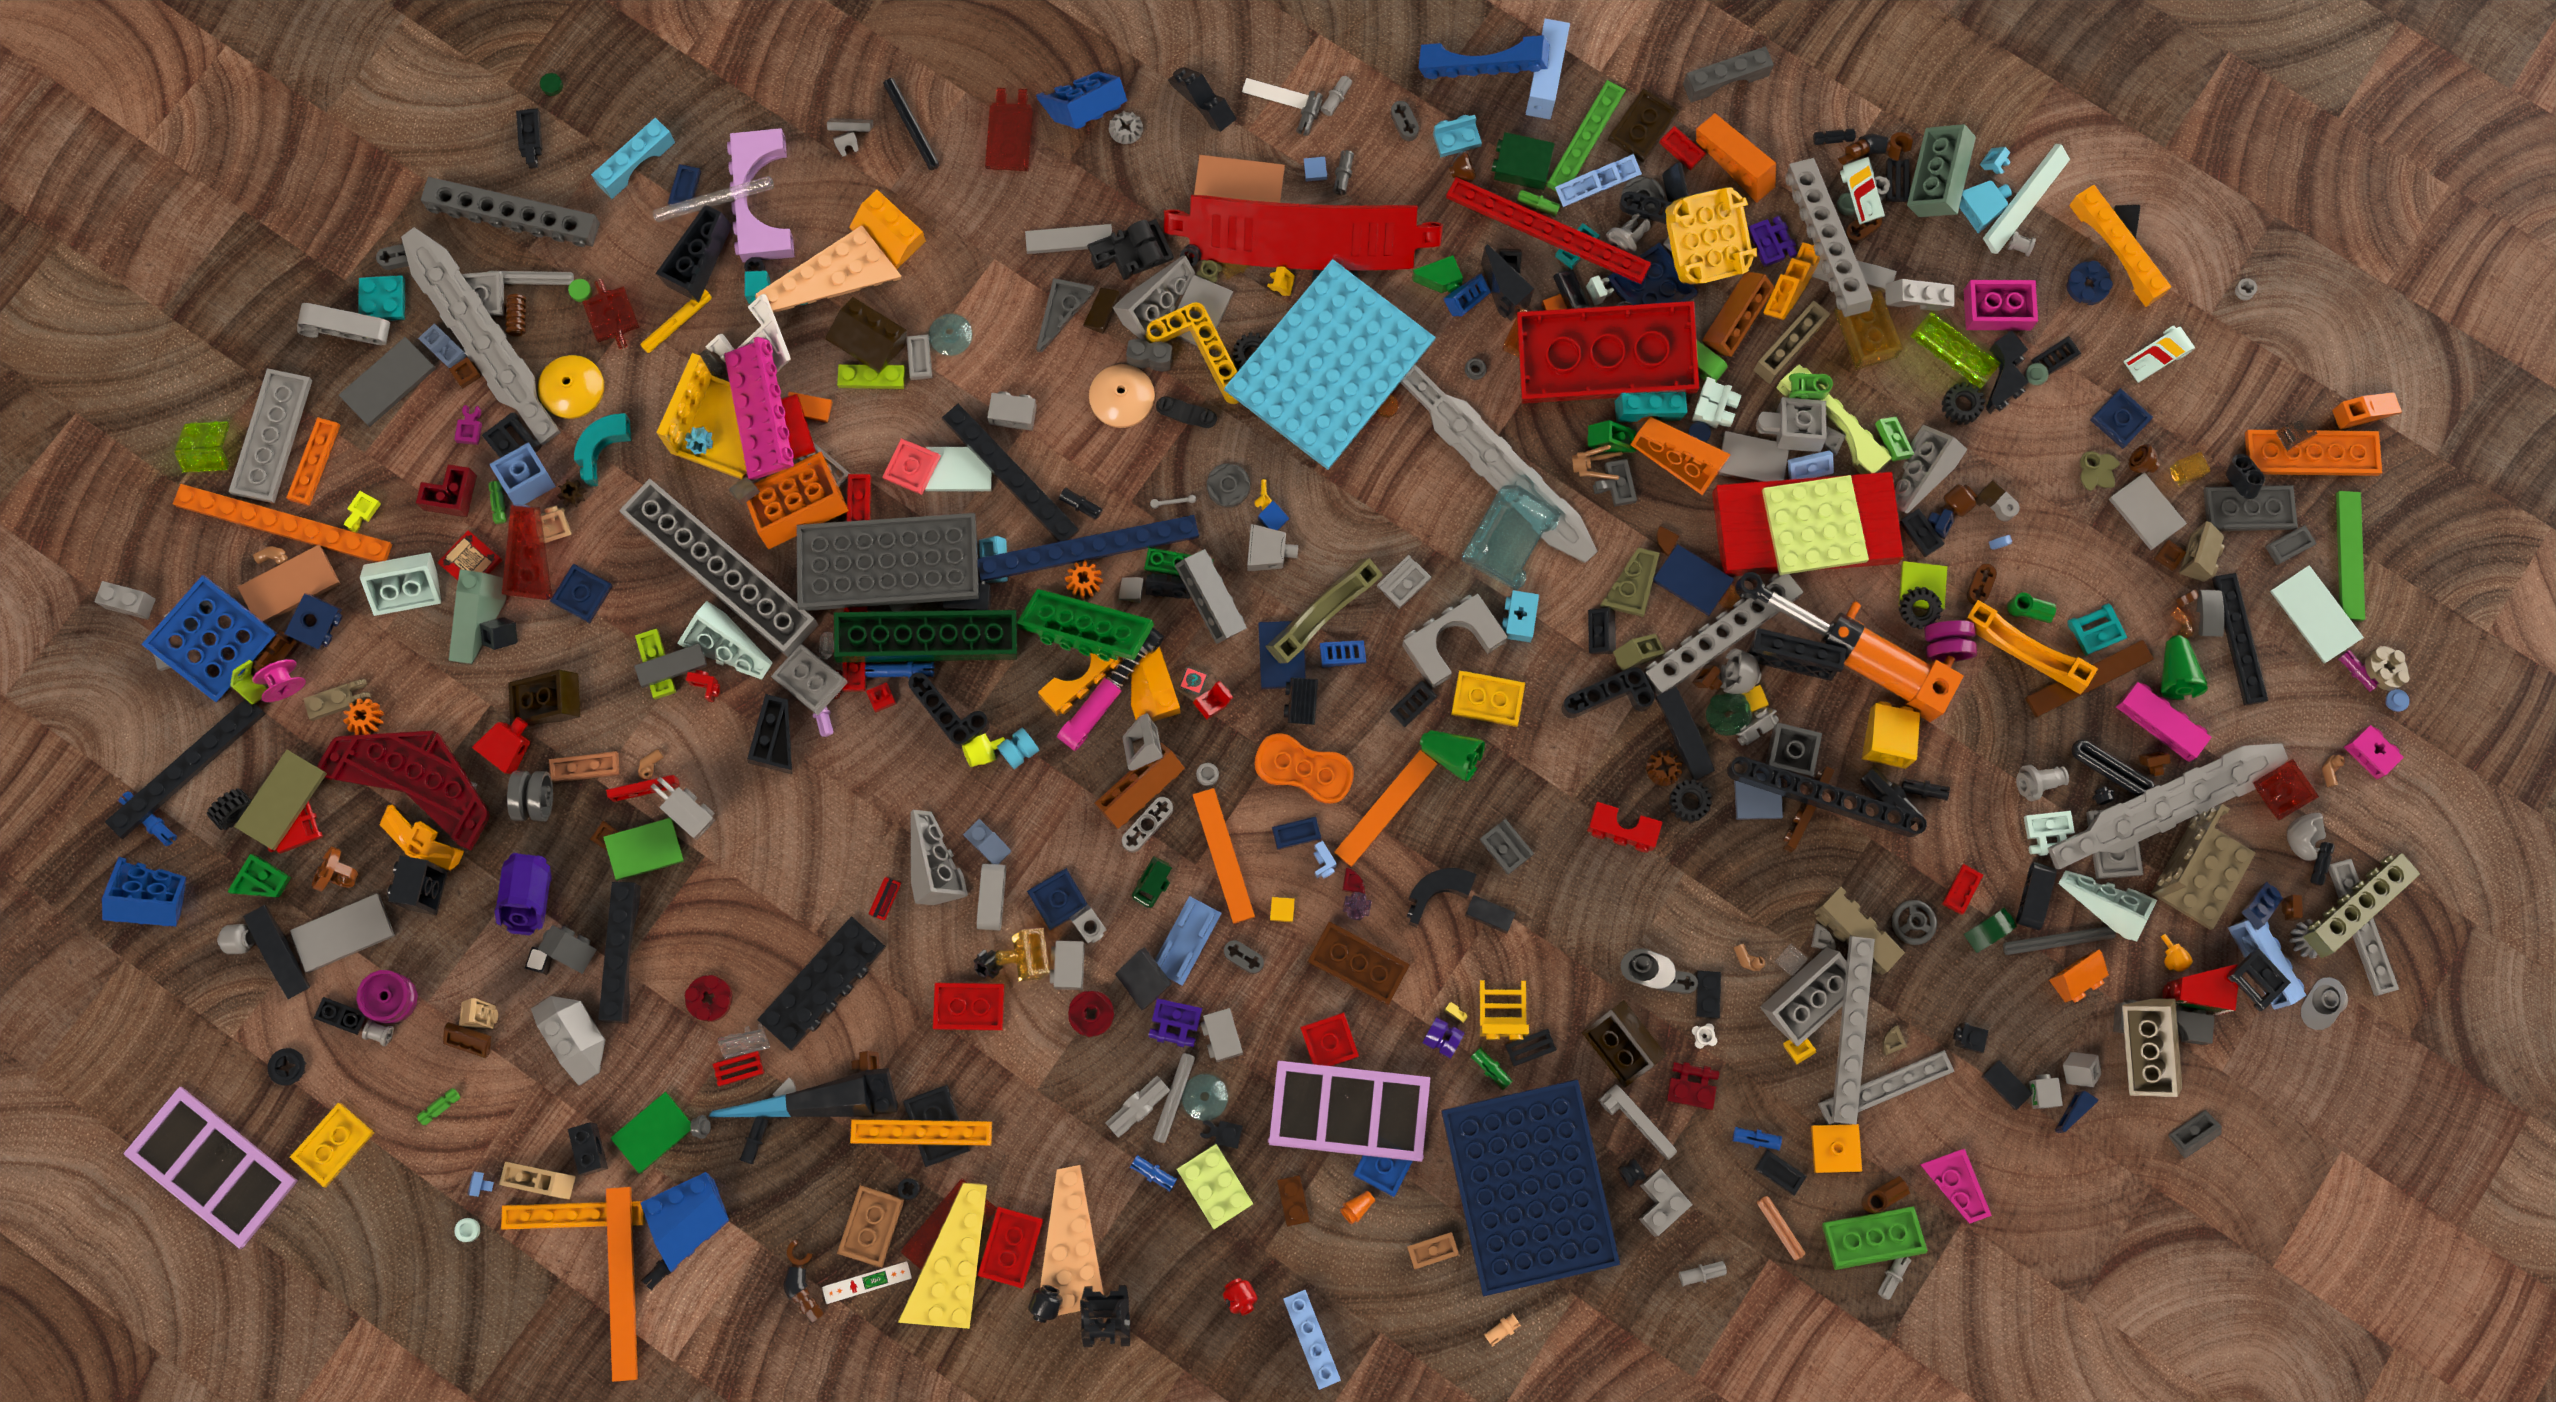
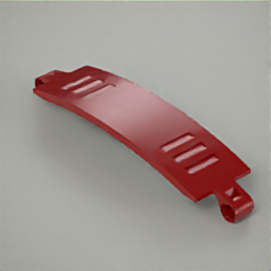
(1303, 233)

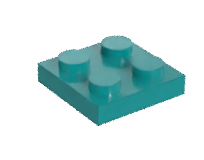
(382, 297)

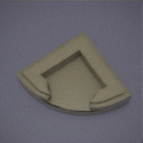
(1893, 1041)

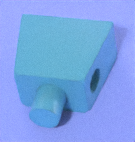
(1984, 203)

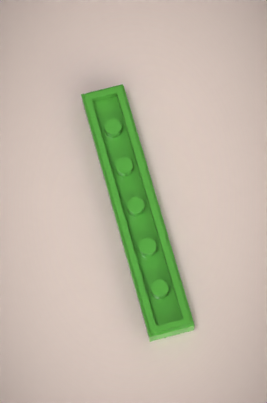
(1587, 135)
(2350, 554)

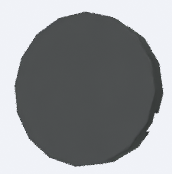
(1646, 187)
(1228, 485)

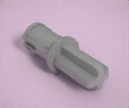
(1336, 95)
(1702, 1273)
(1893, 1277)

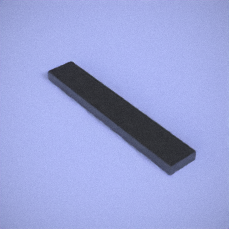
(2241, 640)

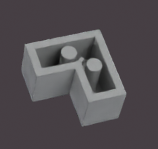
(1668, 1206)

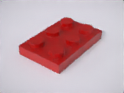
(968, 1006)
(1010, 1247)

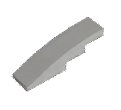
(1874, 275)

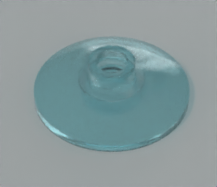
(954, 343)
(1207, 1109)

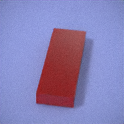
(640, 789)

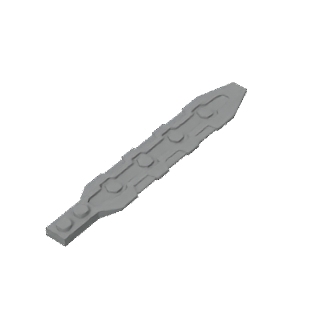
(476, 331)
(1496, 461)
(2171, 803)

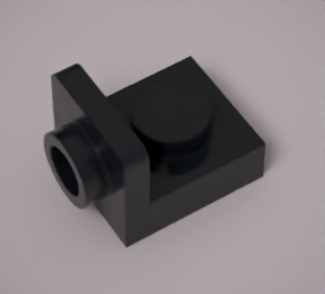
(1970, 1037)

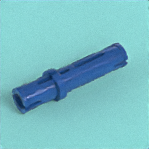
(899, 670)
(153, 824)

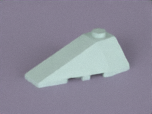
(724, 642)
(2121, 910)

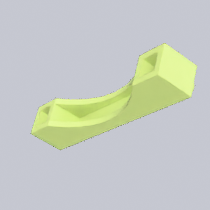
(1865, 451)

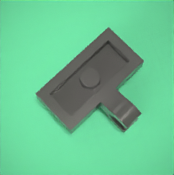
(1621, 489)

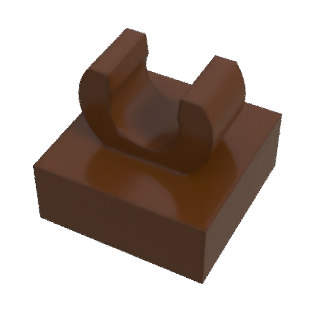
(1708, 678)
(2155, 762)
(868, 1061)

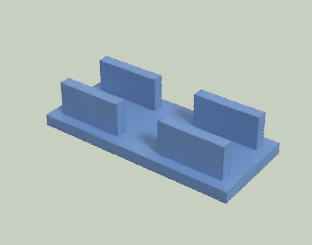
(1186, 940)

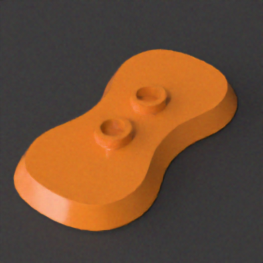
(1287, 762)

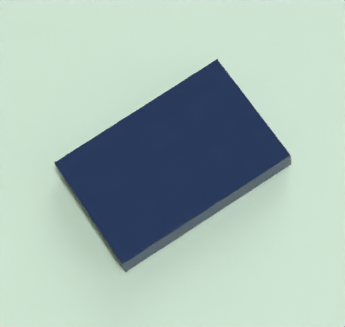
(1693, 580)
(1275, 674)

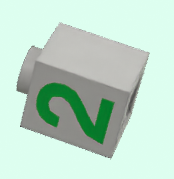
(2045, 1092)

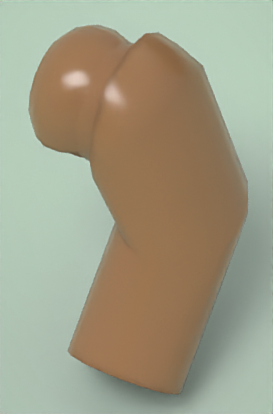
(2330, 768)

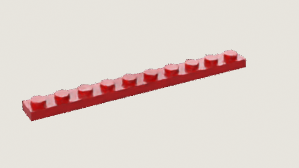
(1548, 230)
(859, 509)

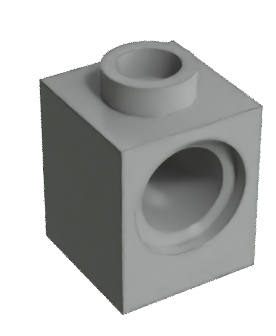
(1084, 915)

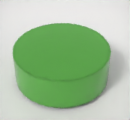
(580, 290)

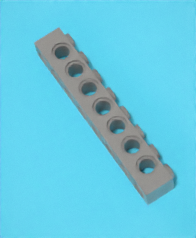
(1829, 226)
(1660, 682)

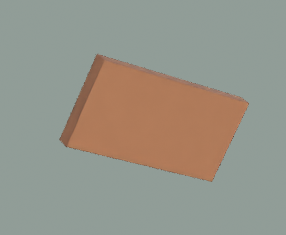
(1239, 179)
(285, 585)

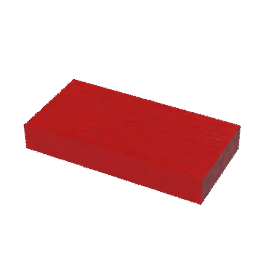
(1607, 351)
(1746, 535)

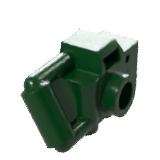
(1153, 882)

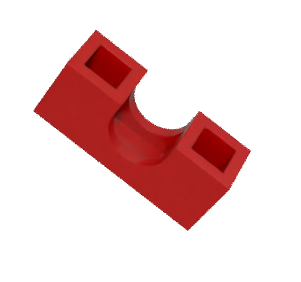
(1604, 824)

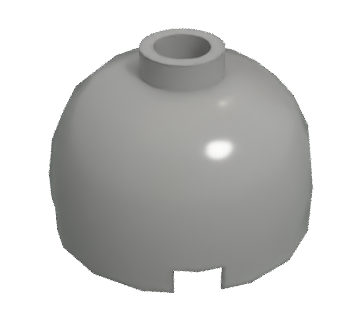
(1740, 672)

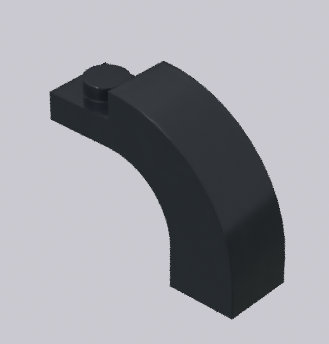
(1444, 880)

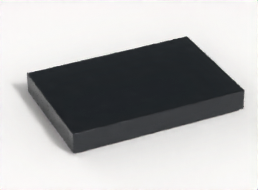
(935, 1106)

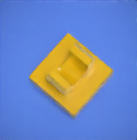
(1282, 281)

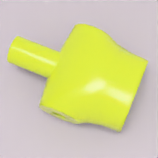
(981, 750)

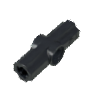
(1887, 791)

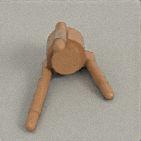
(1583, 460)

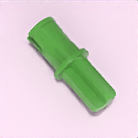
(1538, 203)

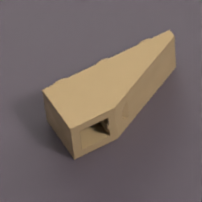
(478, 1014)

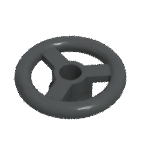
(1922, 922)

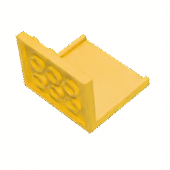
(706, 403)

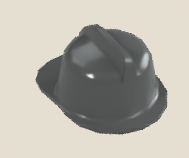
(1648, 968)

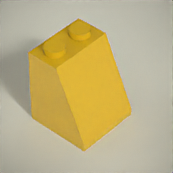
(1891, 735)

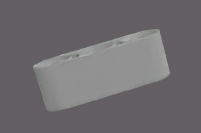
(991, 897)

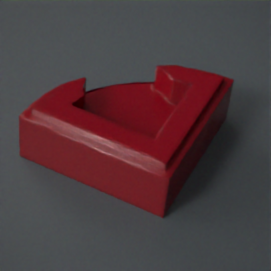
(1353, 882)

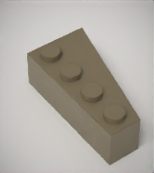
(1846, 920)

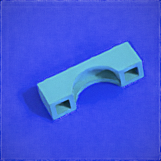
(649, 142)

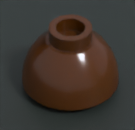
(1463, 167)
(2144, 459)

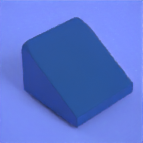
(1273, 516)

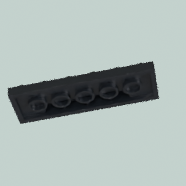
(822, 984)

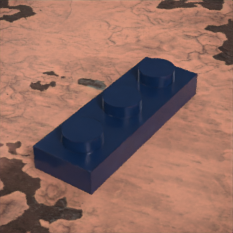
(2262, 905)

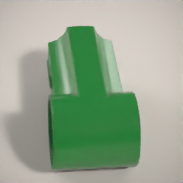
(2033, 608)

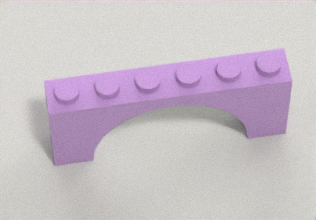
(749, 154)

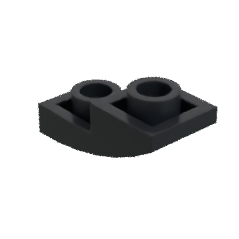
(340, 1015)

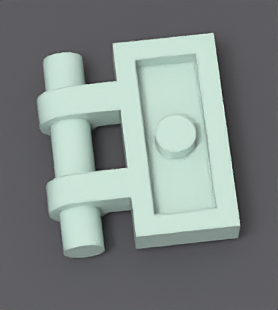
(2048, 825)

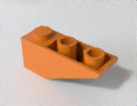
(2366, 409)

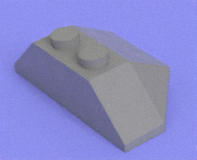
(571, 1036)

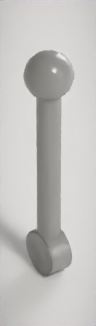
(1155, 503)

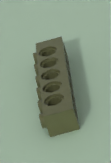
(2373, 894)

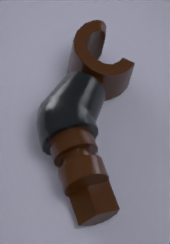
(1877, 144)
(796, 1286)

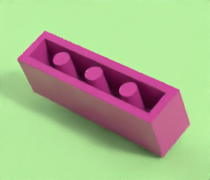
(2163, 721)

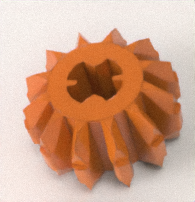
(1085, 571)
(365, 708)

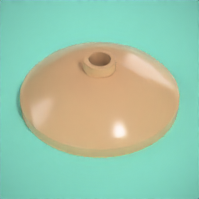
(1125, 408)

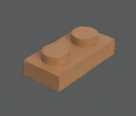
(1432, 1250)

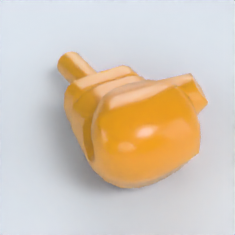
(2177, 956)

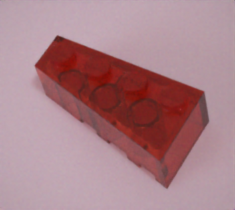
(526, 557)

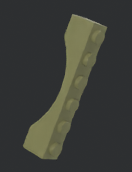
(1304, 627)

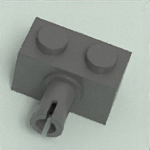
(566, 948)

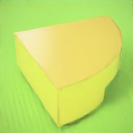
(1454, 1011)

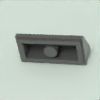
(2195, 1133)

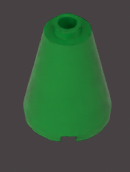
(2181, 671)
(1454, 752)

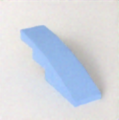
(1598, 180)

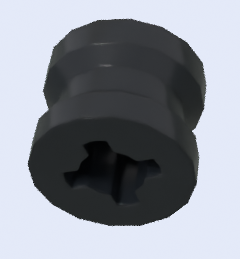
(1631, 1172)

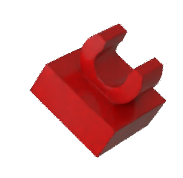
(881, 697)

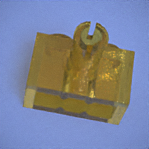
(1028, 954)

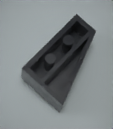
(772, 736)

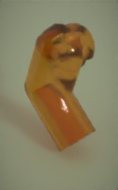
(2185, 622)

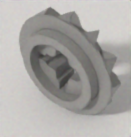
(1124, 136)

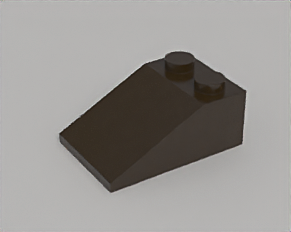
(545, 698)

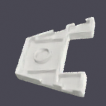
(768, 330)

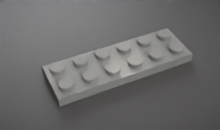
(270, 435)

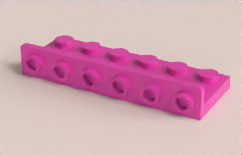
(759, 409)

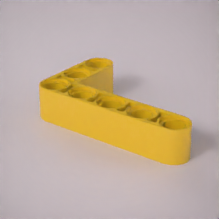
(1204, 344)

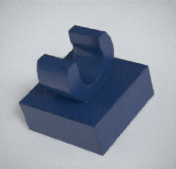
(1942, 523)

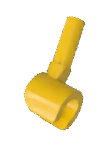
(1264, 500)

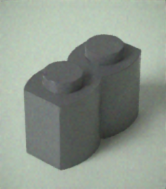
(1153, 355)

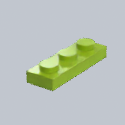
(865, 377)
(651, 648)

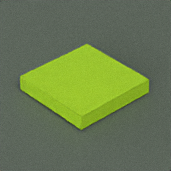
(1923, 575)

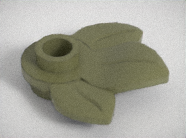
(2100, 473)

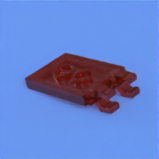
(1009, 133)

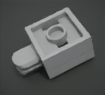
(1795, 415)
(684, 810)

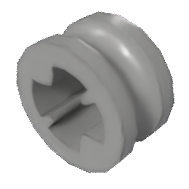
(2250, 284)

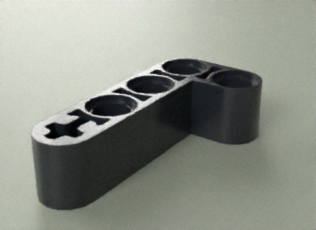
(1605, 696)
(943, 708)

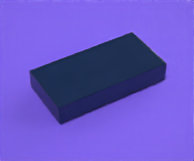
(684, 184)
(1296, 833)

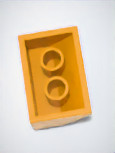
(888, 228)

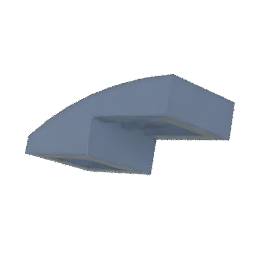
(442, 346)

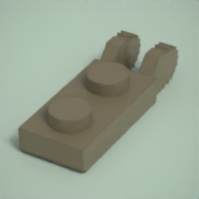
(334, 699)

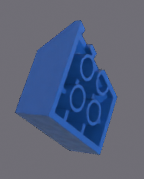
(1084, 100)
(143, 895)
(684, 1217)

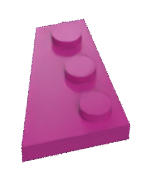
(1959, 1184)

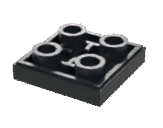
(1143, 978)

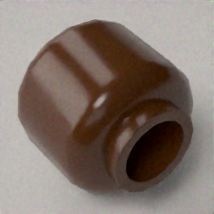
(1960, 500)

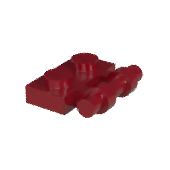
(1691, 1093)

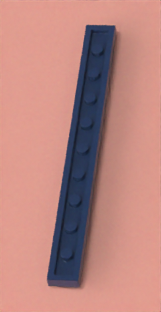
(1087, 548)

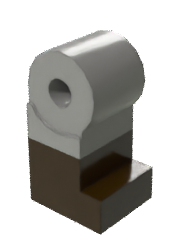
(1999, 501)

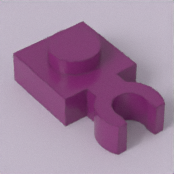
(469, 429)

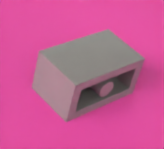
(1012, 411)
(125, 600)
(1068, 965)
(1222, 1035)

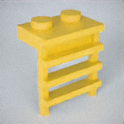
(1498, 1027)

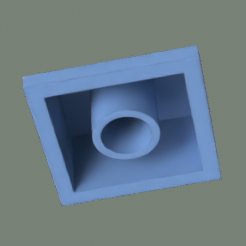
(522, 475)

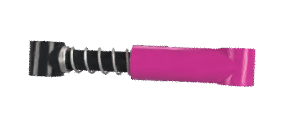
(1077, 729)

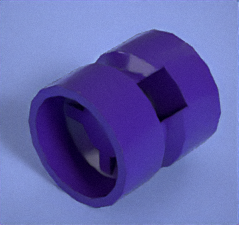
(1435, 1034)

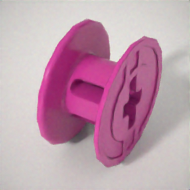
(278, 680)

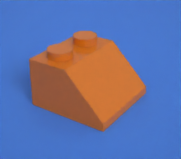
(2080, 976)

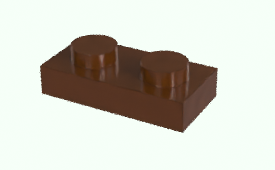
(1293, 1201)

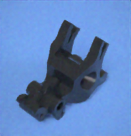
(1105, 1316)

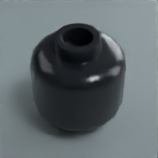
(1045, 1303)

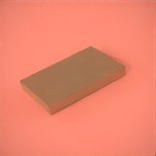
(871, 1226)

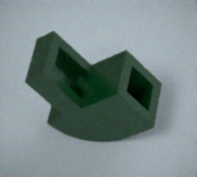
(1990, 930)

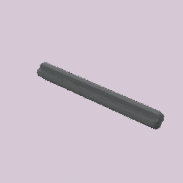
(2058, 940)

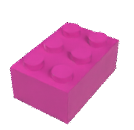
(2000, 305)

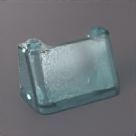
(1509, 535)

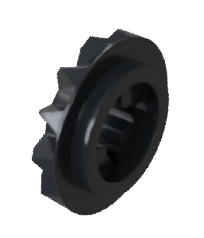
(279, 1060)

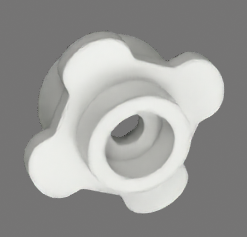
(1710, 1040)

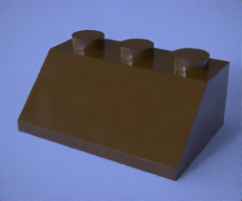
(866, 335)
(1624, 1043)

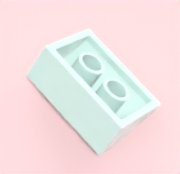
(401, 584)

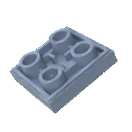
(1756, 802)

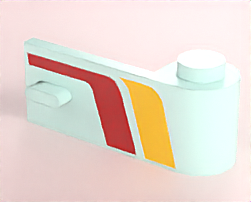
(1863, 190)
(2160, 353)

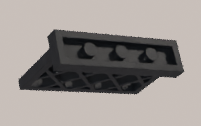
(1797, 654)

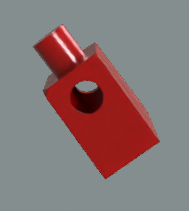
(504, 745)

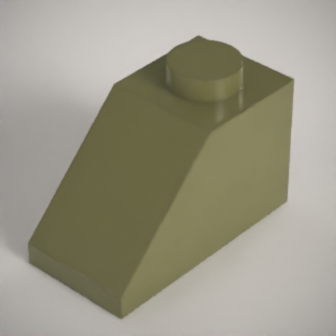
(1638, 651)

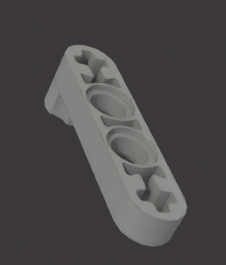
(1617, 1099)

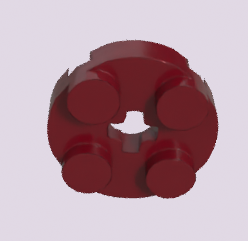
(1091, 1000)
(721, 1002)

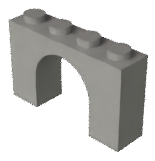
(1471, 615)

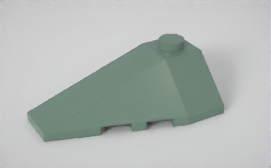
(476, 601)

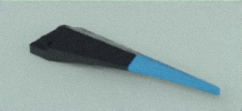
(850, 1096)

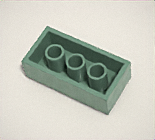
(1941, 170)

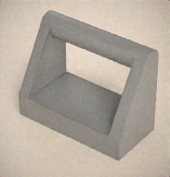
(1151, 748)

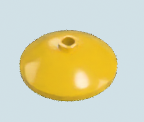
(578, 396)

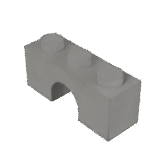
(1926, 294)

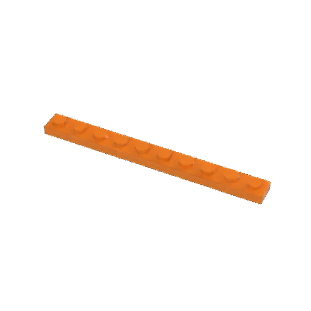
(282, 524)

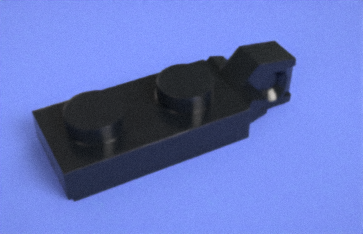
(529, 135)

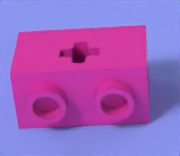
(2378, 762)

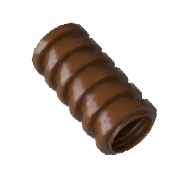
(516, 311)

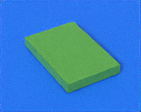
(643, 849)

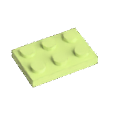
(1215, 1186)

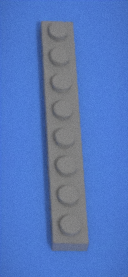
(1853, 1030)

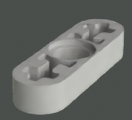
(1148, 834)

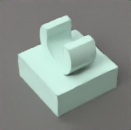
(1597, 290)

